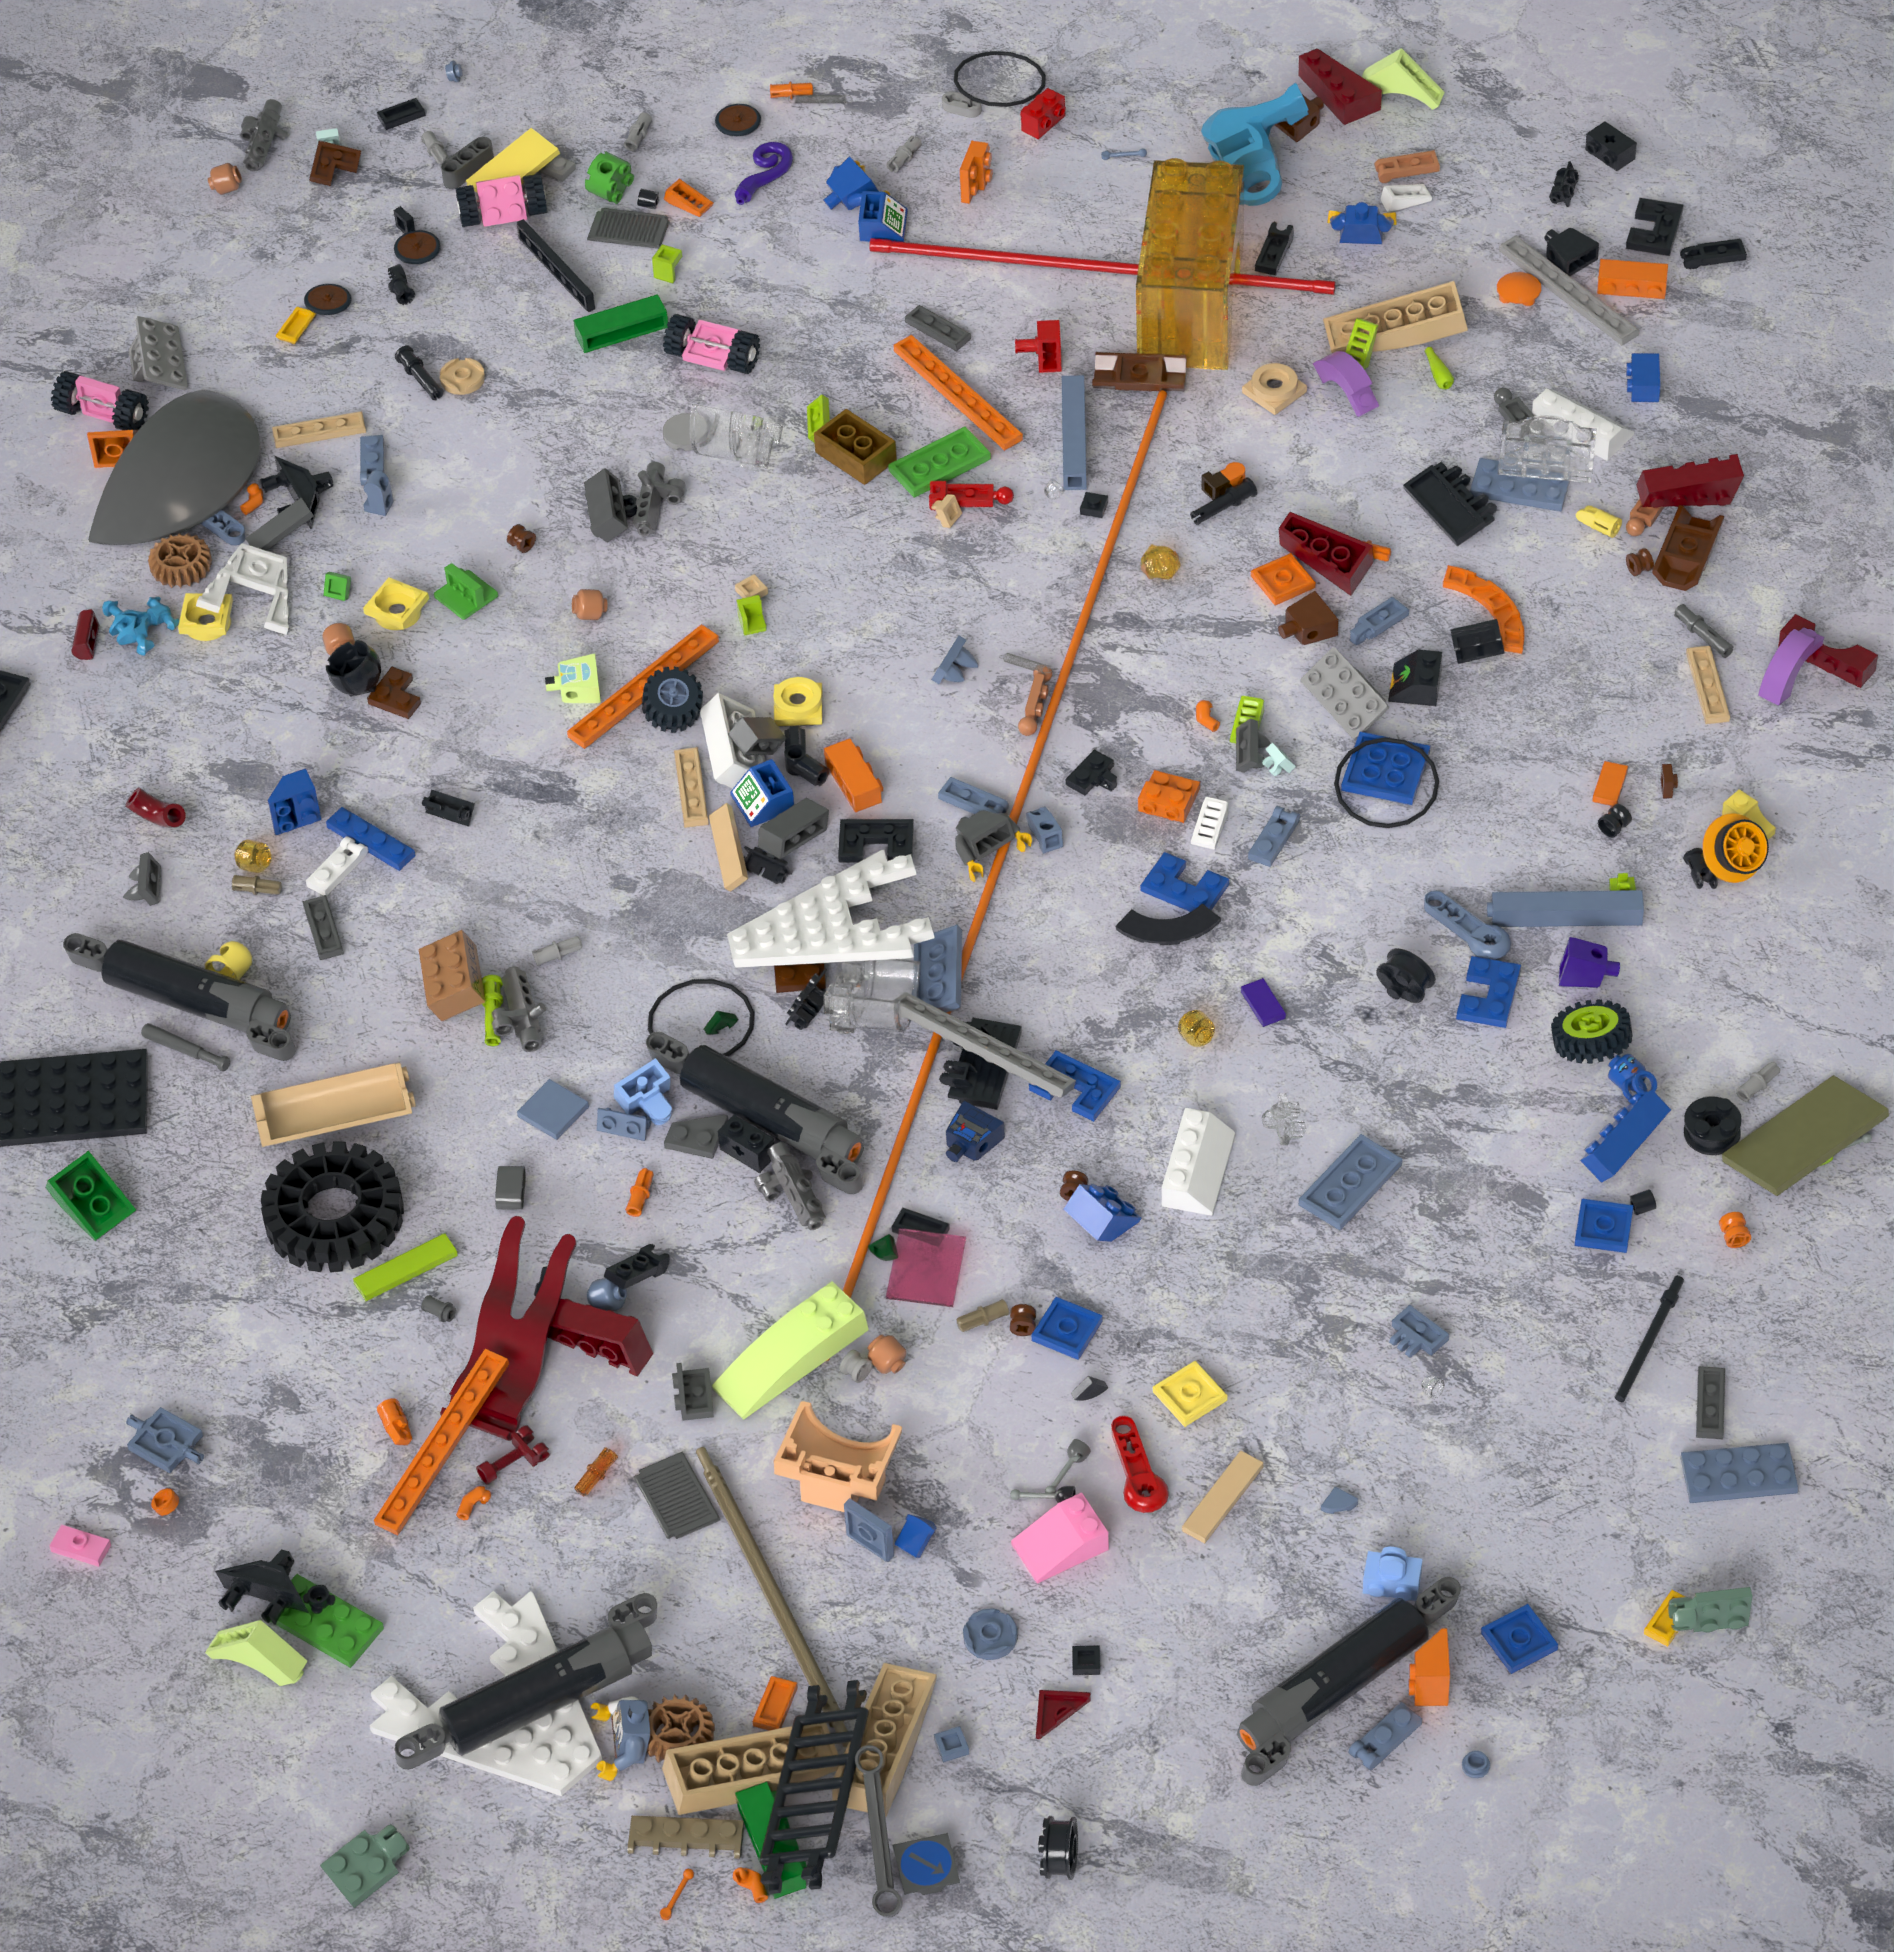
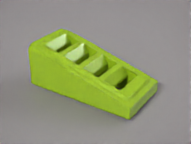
(1365, 356)
(1250, 707)

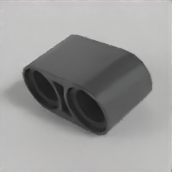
(510, 1187)

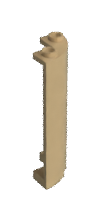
(332, 1104)

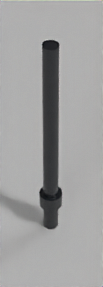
(1667, 1301)

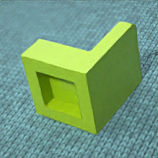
(664, 263)
(750, 615)

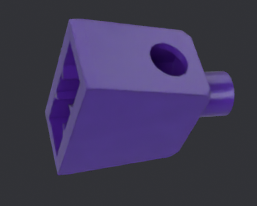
(1585, 964)

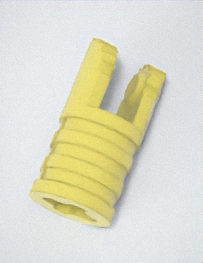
(1599, 520)

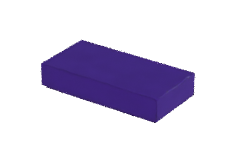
(1263, 1002)

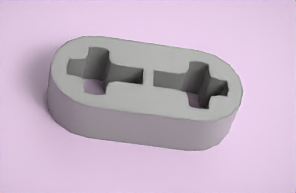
(961, 105)

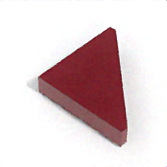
(1056, 1707)

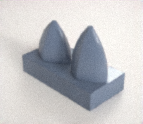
(958, 655)

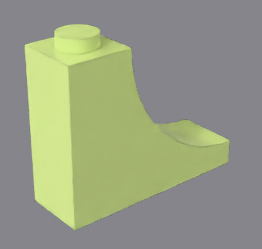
(1403, 75)
(260, 1649)

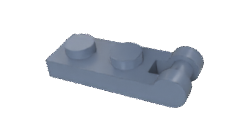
(371, 456)
(970, 797)
(1273, 836)
(1386, 1736)

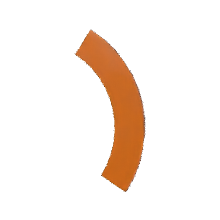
(1494, 600)

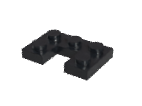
(1666, 219)
(857, 832)

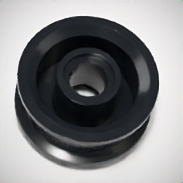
(1405, 975)
(1712, 1125)
(1058, 1847)

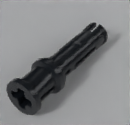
(414, 366)
(1232, 497)

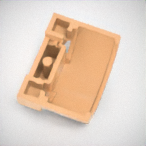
(831, 1465)

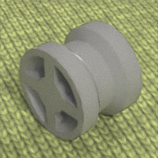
(855, 1366)

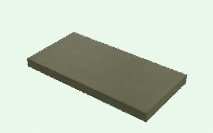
(1805, 1135)

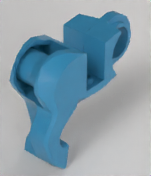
(1242, 138)

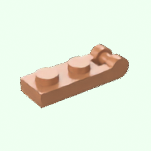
(1406, 165)

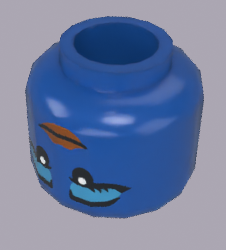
(1623, 1068)

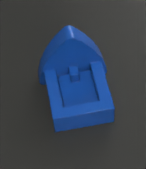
(915, 1535)

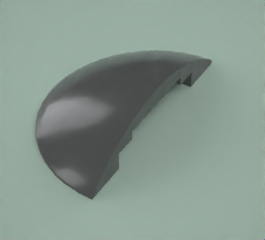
(178, 470)

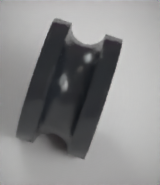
(630, 505)

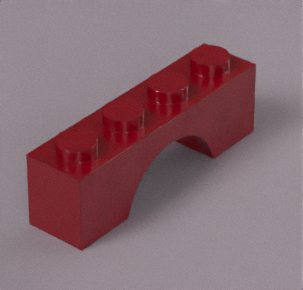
(1850, 664)

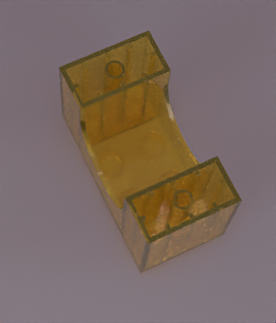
(1190, 261)

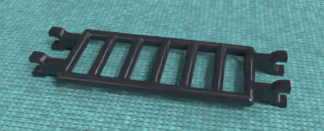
(815, 1857)

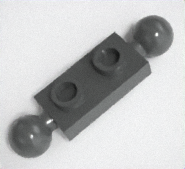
(1511, 408)

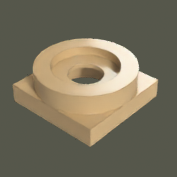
(1274, 398)

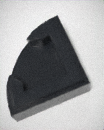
(1089, 1388)

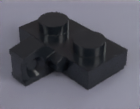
(1092, 772)

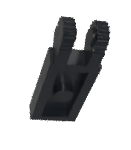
(1713, 253)

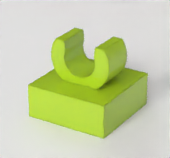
(1622, 883)

